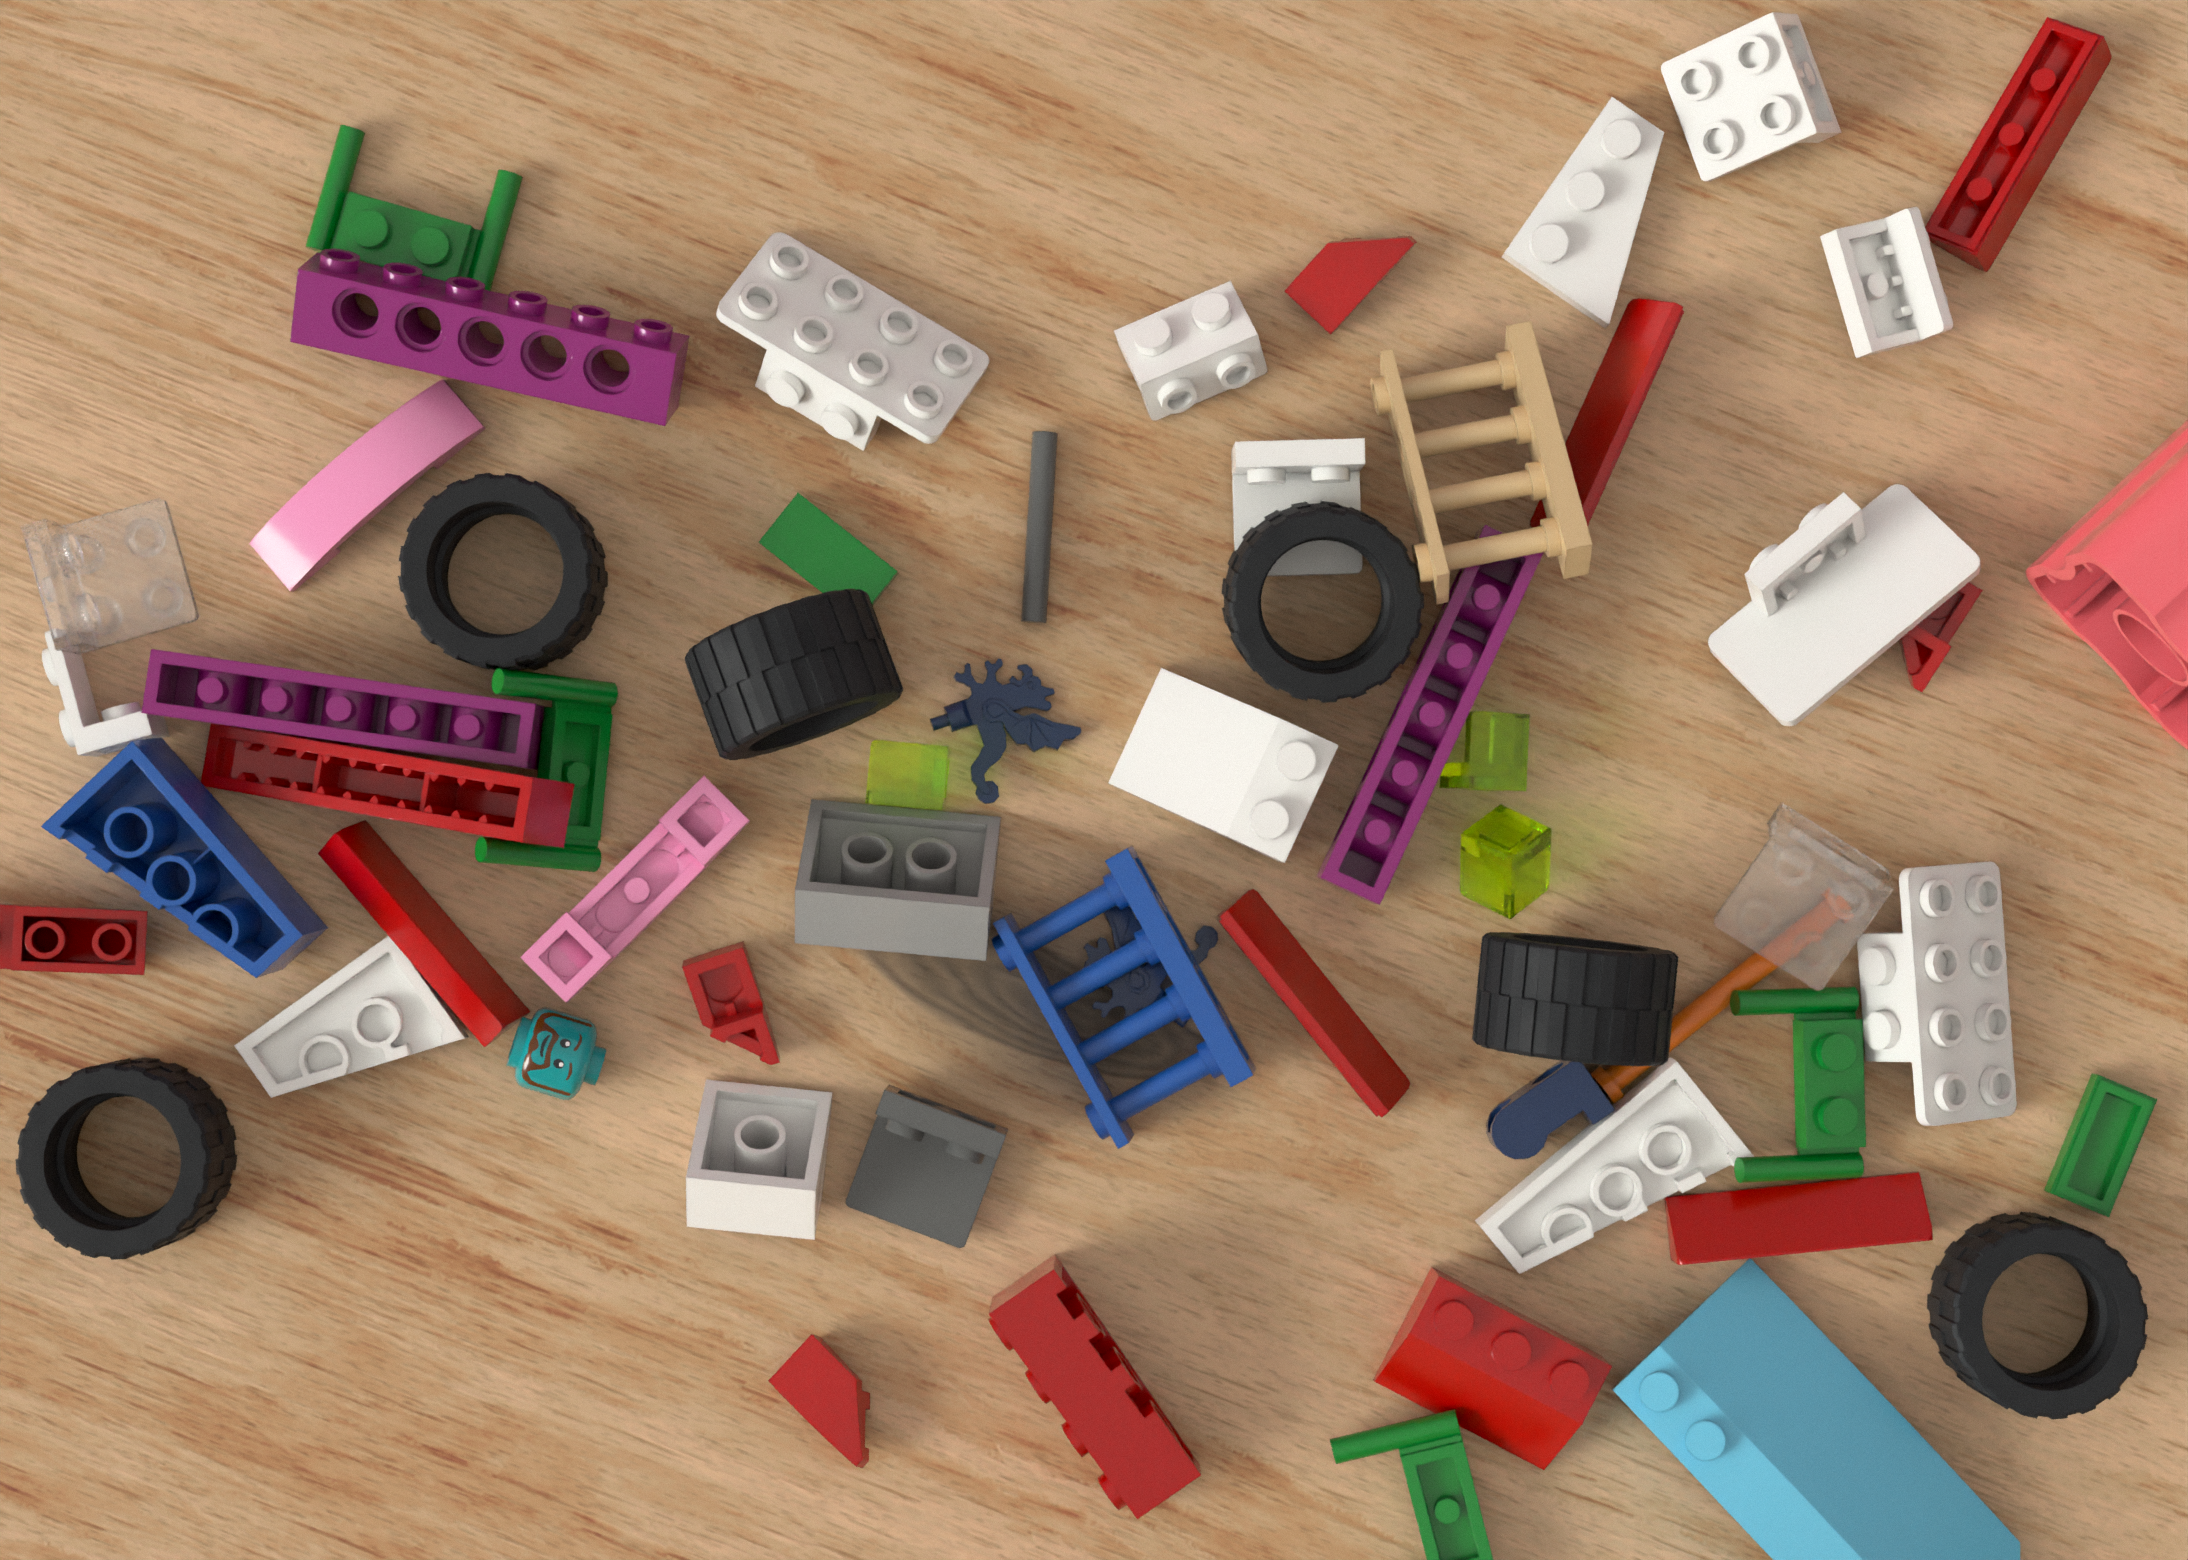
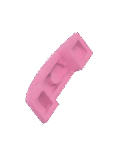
(363, 482)
(635, 890)

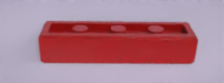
(2018, 142)
(1617, 397)
(423, 931)
(1315, 1002)
(1797, 1218)

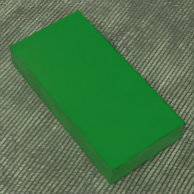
(825, 551)
(2100, 1145)

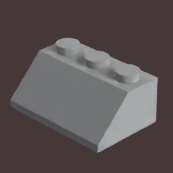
(897, 880)

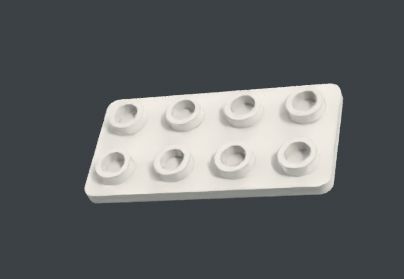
(847, 347)
(1839, 598)
(1943, 993)

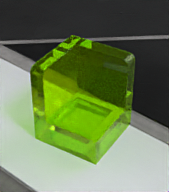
(1493, 754)
(908, 775)
(1505, 861)

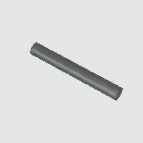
(1039, 527)

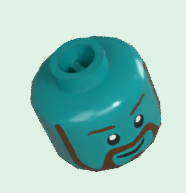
(555, 1053)

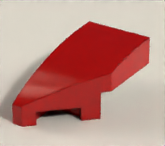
(1345, 276)
(1929, 641)
(731, 1000)
(827, 1396)

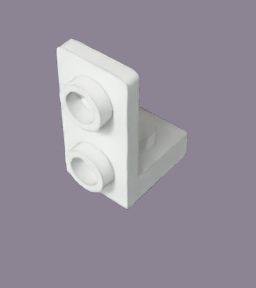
(80, 718)

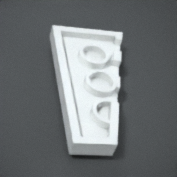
(1649, 1147)

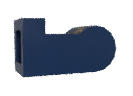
(1525, 1118)

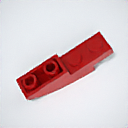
(72, 939)

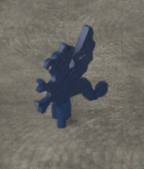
(993, 709)
(1142, 984)

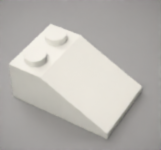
(1223, 765)

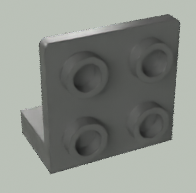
(926, 1166)

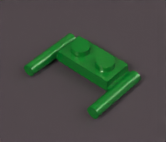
(397, 234)
(571, 751)
(1826, 1083)
(1436, 1479)

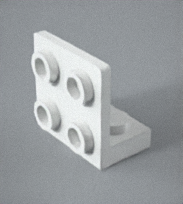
(1749, 95)
(1289, 472)

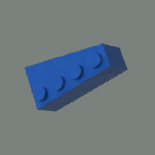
(187, 856)

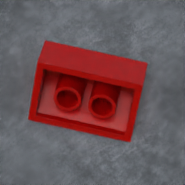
(1494, 1367)

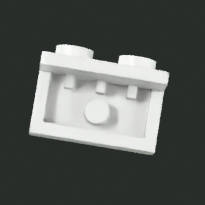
(1887, 282)
(1192, 351)

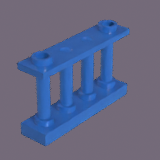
(1154, 943)

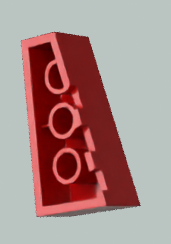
(1093, 1388)

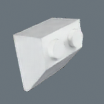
(758, 1159)

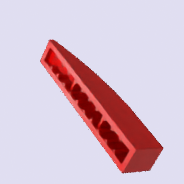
(388, 785)

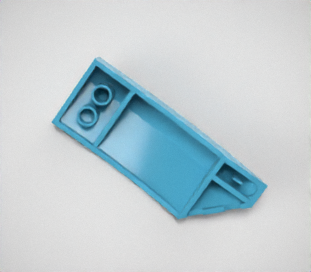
(1802, 1438)

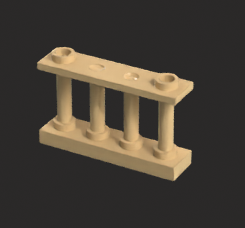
(1530, 423)

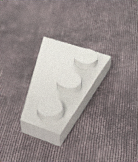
(1590, 213)
(350, 1022)

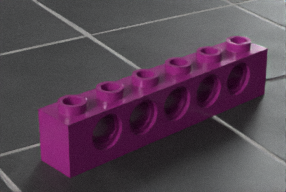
(332, 321)
(343, 709)
(1425, 724)

